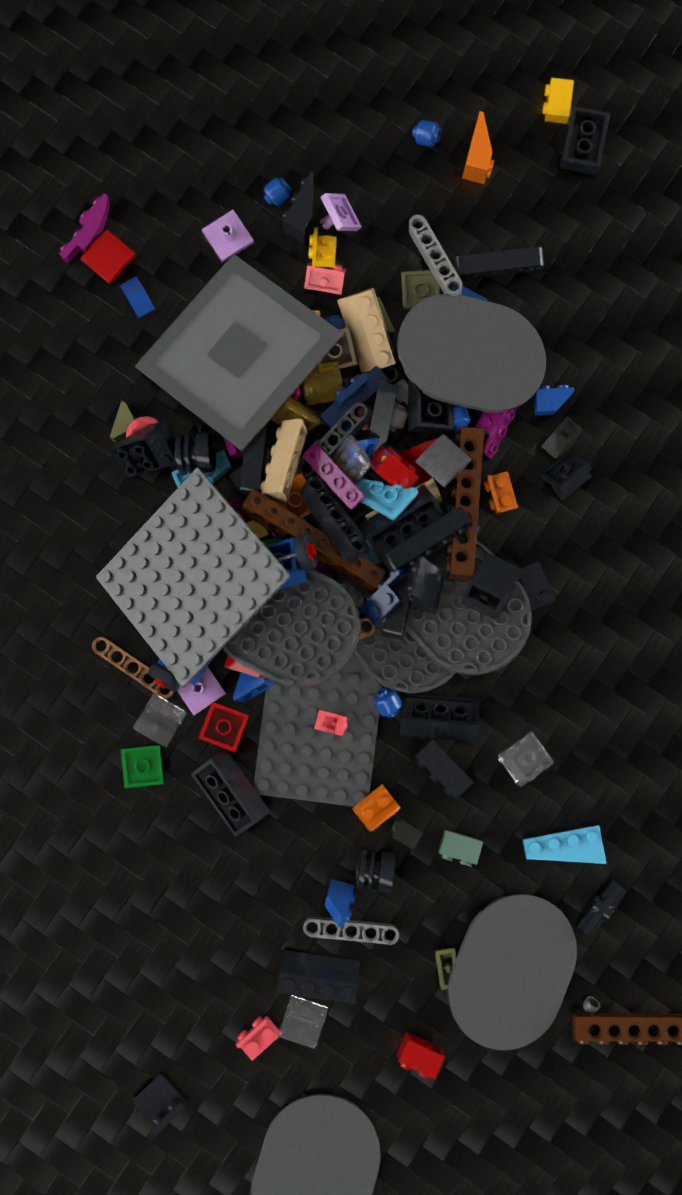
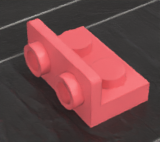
(325, 279)
(258, 1037)

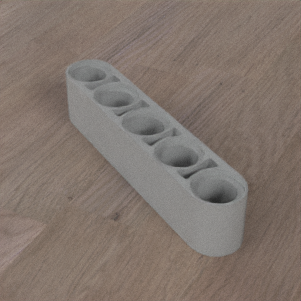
(434, 249)
(360, 935)

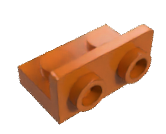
(500, 492)
(376, 808)

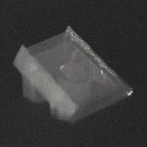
(525, 759)

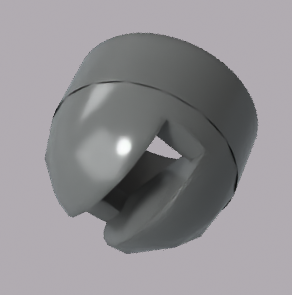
(591, 1005)

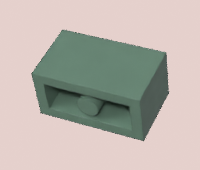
(460, 847)

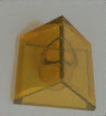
(322, 383)
(294, 409)

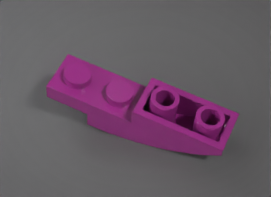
(92, 223)

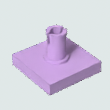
(339, 212)
(227, 236)
(203, 693)

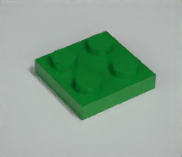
(142, 766)

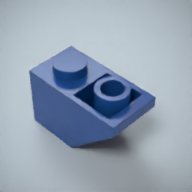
(549, 400)
(337, 902)

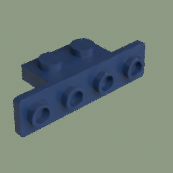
(358, 391)
(384, 600)

